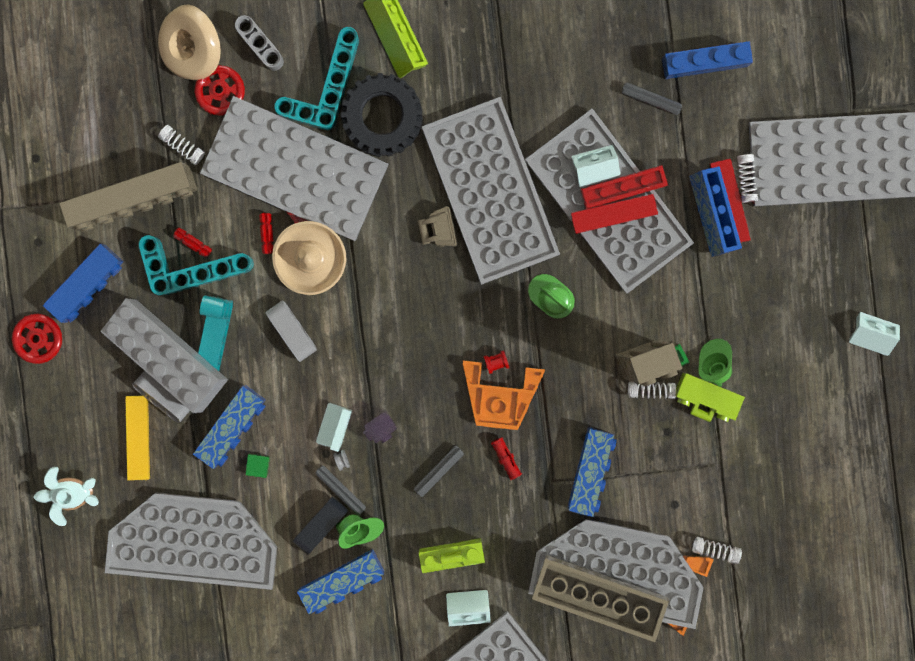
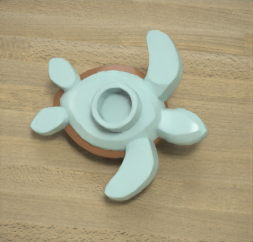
(65, 494)

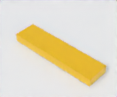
(137, 438)

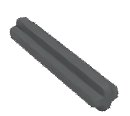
(651, 98)
(438, 471)
(340, 490)

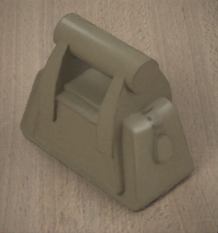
(442, 228)

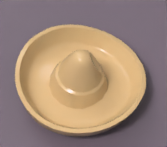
(189, 43)
(309, 257)

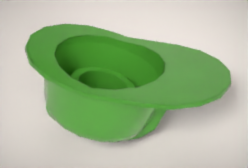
(551, 296)
(715, 362)
(356, 530)

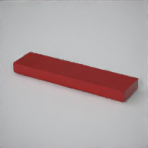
(624, 187)
(734, 197)
(614, 213)

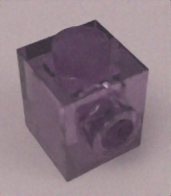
(380, 428)

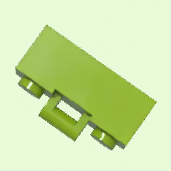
(697, 391)
(451, 555)

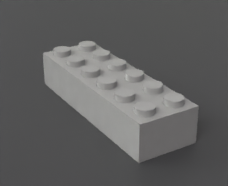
(164, 355)

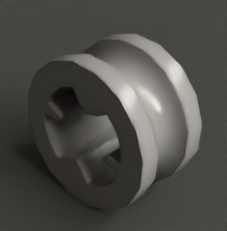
(341, 460)

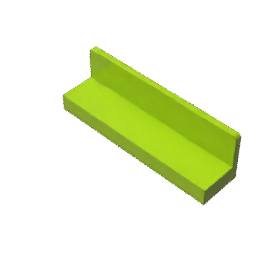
(396, 35)

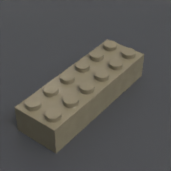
(129, 196)
(649, 362)
(600, 598)

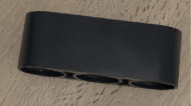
(320, 525)

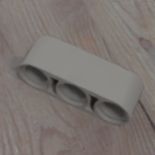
(254, 34)
(291, 331)
(160, 397)

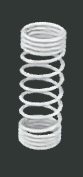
(167, 133)
(747, 159)
(670, 390)
(734, 556)

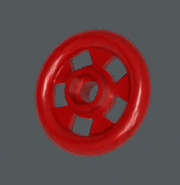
(205, 101)
(49, 326)

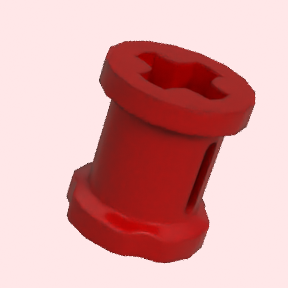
(496, 362)

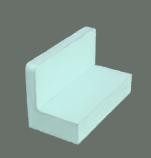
(596, 166)
(875, 334)
(334, 426)
(468, 608)

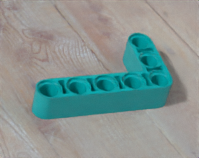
(329, 88)
(191, 273)
(215, 329)

